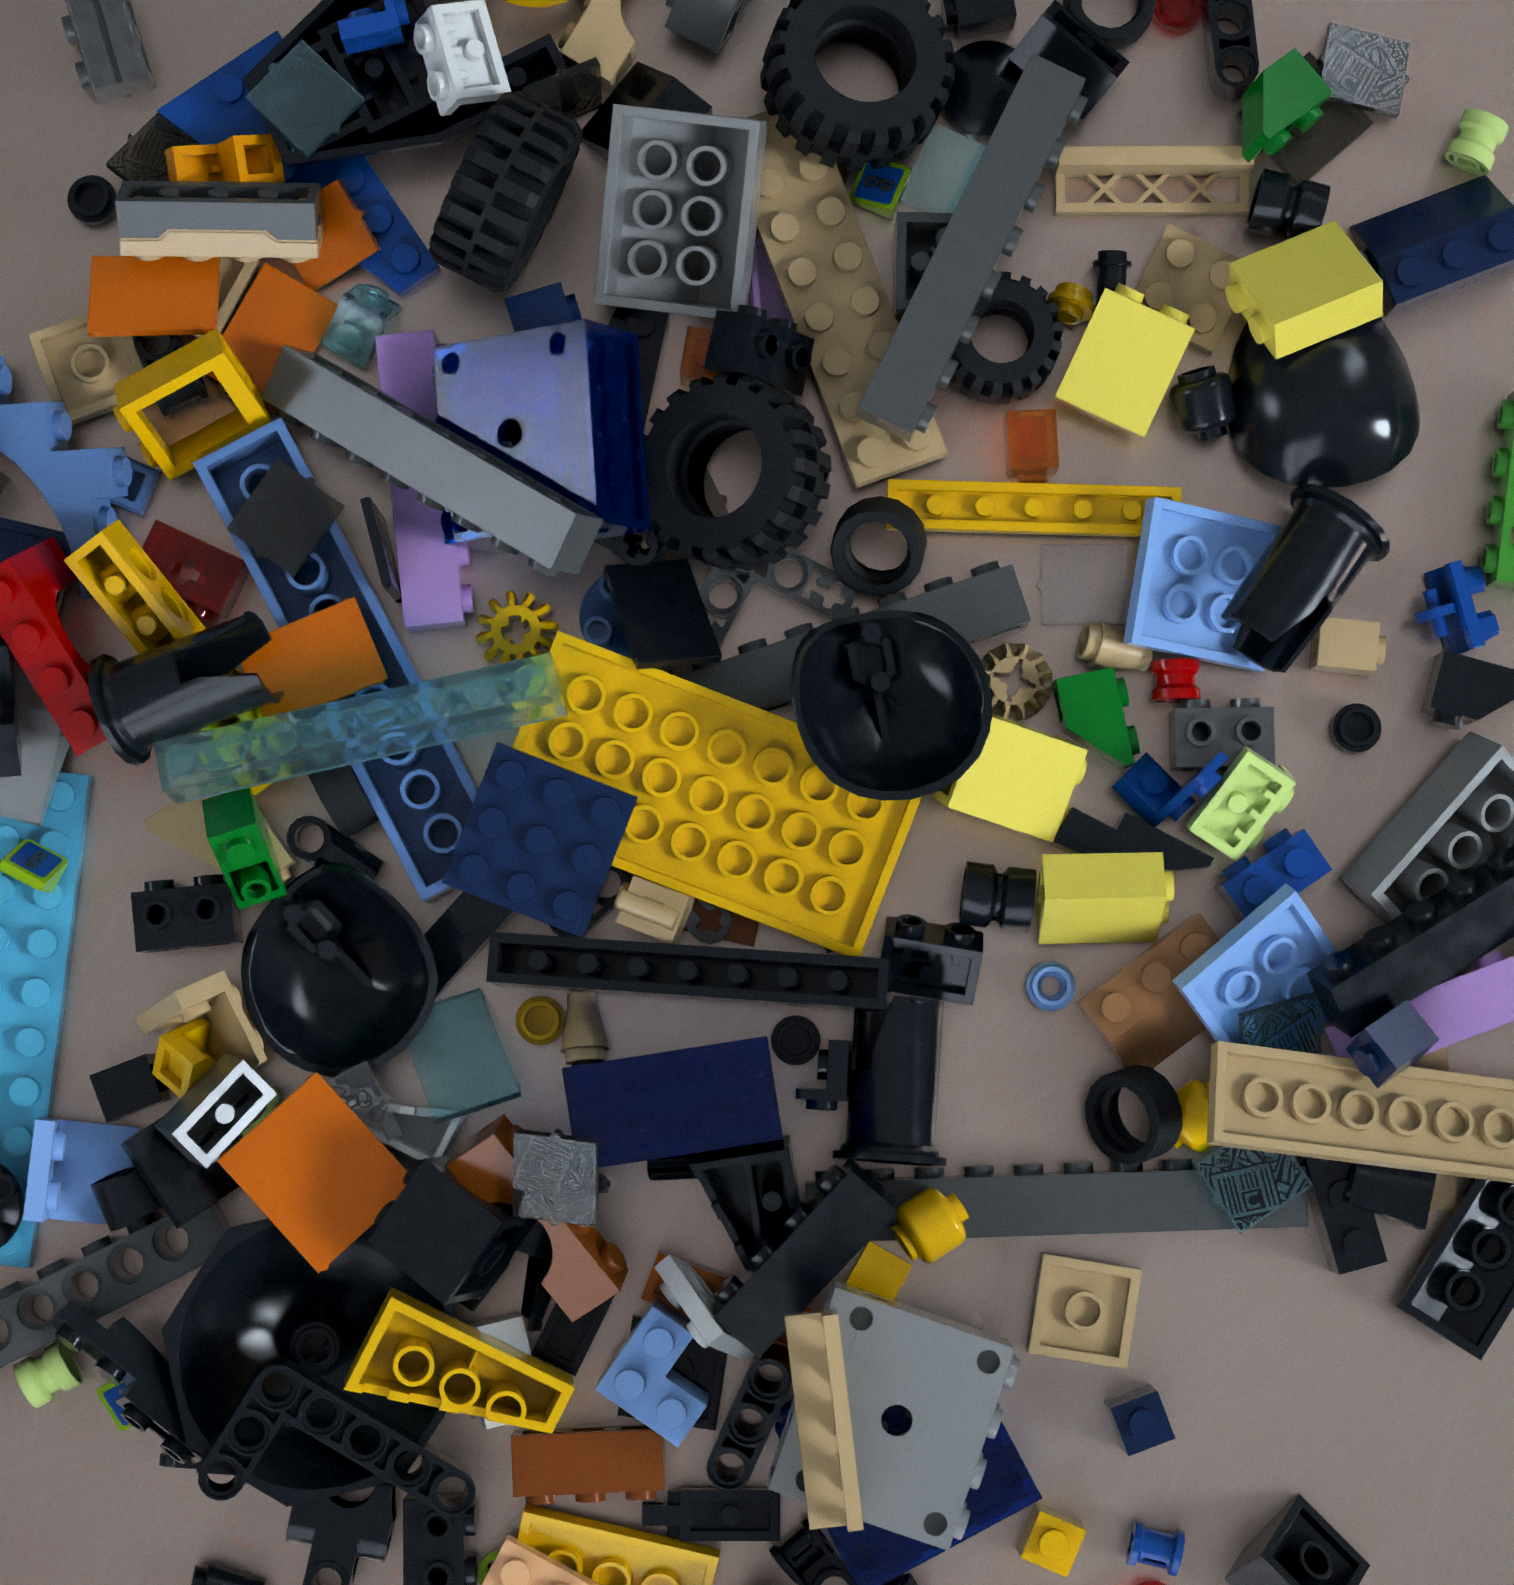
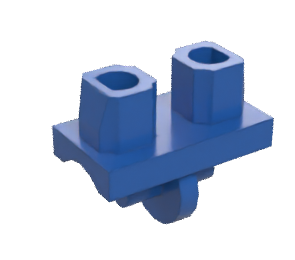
(1453, 609)

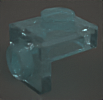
(356, 322)

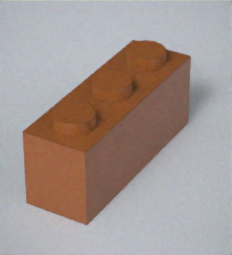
(587, 1463)

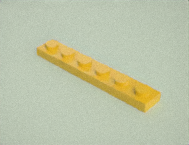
(1028, 507)

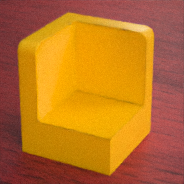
(182, 1056)

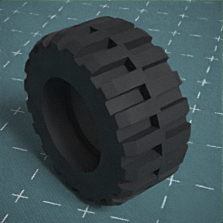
(845, 127)
(505, 191)
(787, 487)

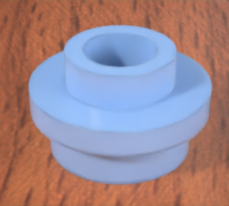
(1066, 986)

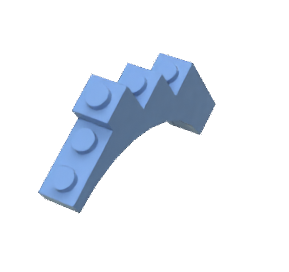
(72, 481)

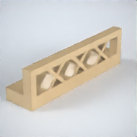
(1152, 162)
(823, 1420)

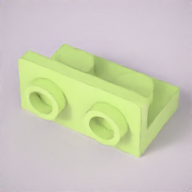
(1242, 804)

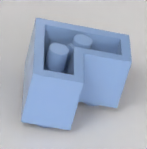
(643, 1377)

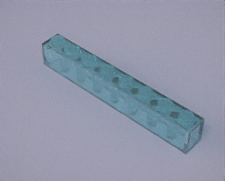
(360, 728)

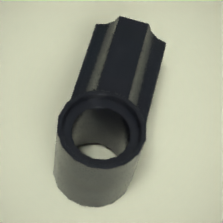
(334, 848)

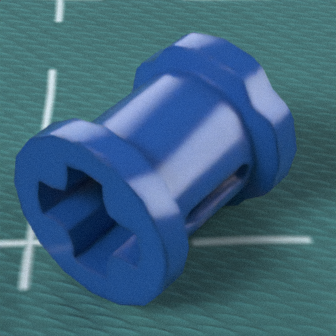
(1155, 1548)

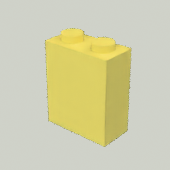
(1305, 290)
(1126, 359)
(1019, 779)
(1102, 897)

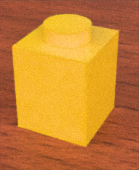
(1051, 1539)

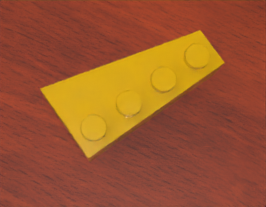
(449, 1365)

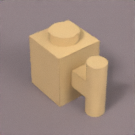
(653, 909)

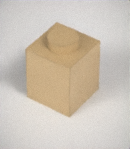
(1347, 647)

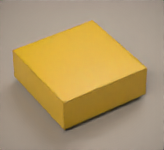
(878, 1271)

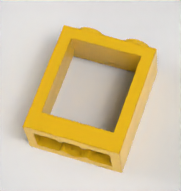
(174, 372)

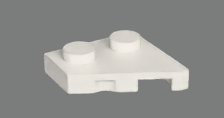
(688, 1290)

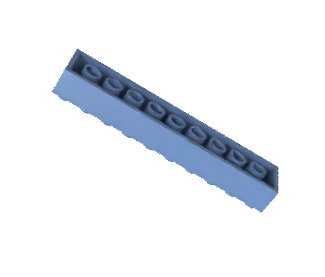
(416, 793)

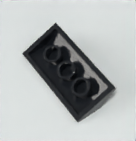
(1469, 1271)

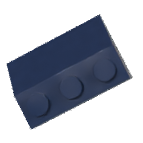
(1439, 243)

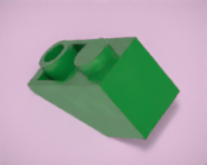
(1278, 102)
(1093, 715)
(243, 847)

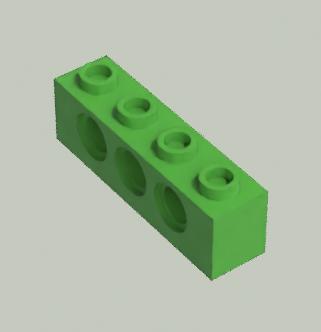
(1498, 556)

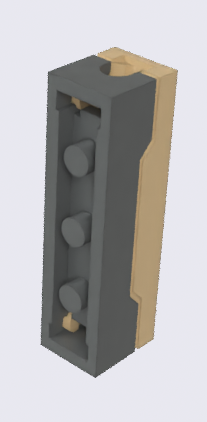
(219, 220)

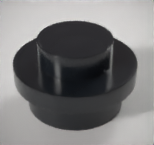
(92, 199)
(1356, 728)
(795, 1040)

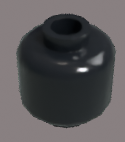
(1204, 402)

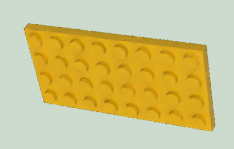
(723, 798)

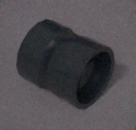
(1286, 207)
(997, 897)

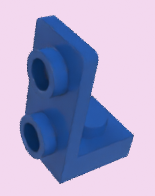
(372, 29)
(1157, 794)

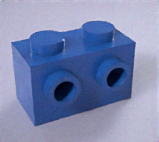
(1287, 860)

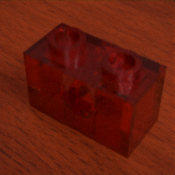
(220, 572)

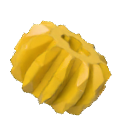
(503, 624)

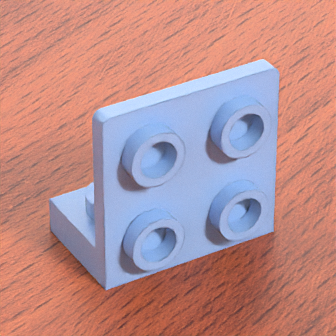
(65, 1163)

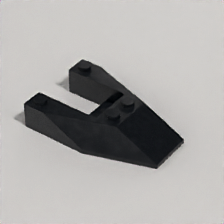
(394, 86)

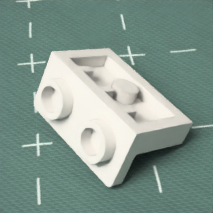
(460, 55)

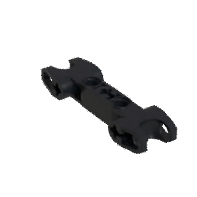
(344, 1531)

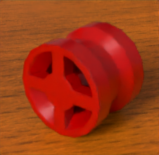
(1175, 680)

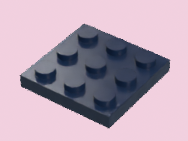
(539, 839)

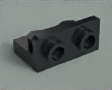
(933, 958)
(835, 1068)

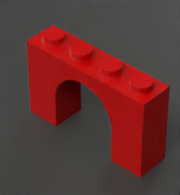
(40, 644)

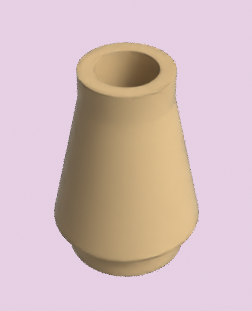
(1104, 648)
(583, 1032)

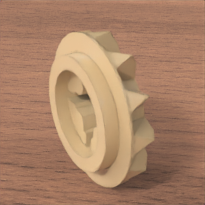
(1034, 670)

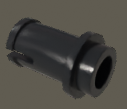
(1110, 270)

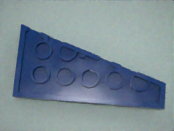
(219, 110)

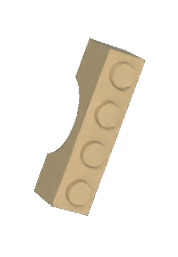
(603, 36)

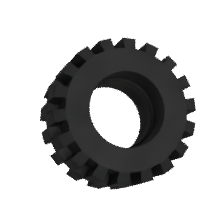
(1030, 371)

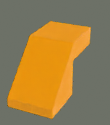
(232, 160)

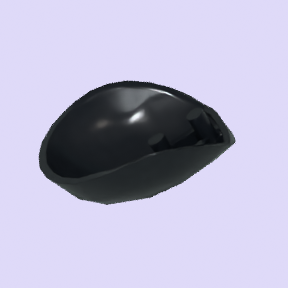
(1326, 410)
(890, 703)
(337, 972)

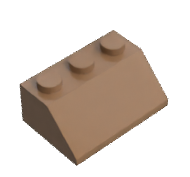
(1140, 1007)

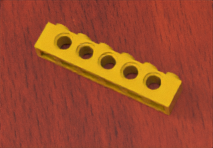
(139, 598)

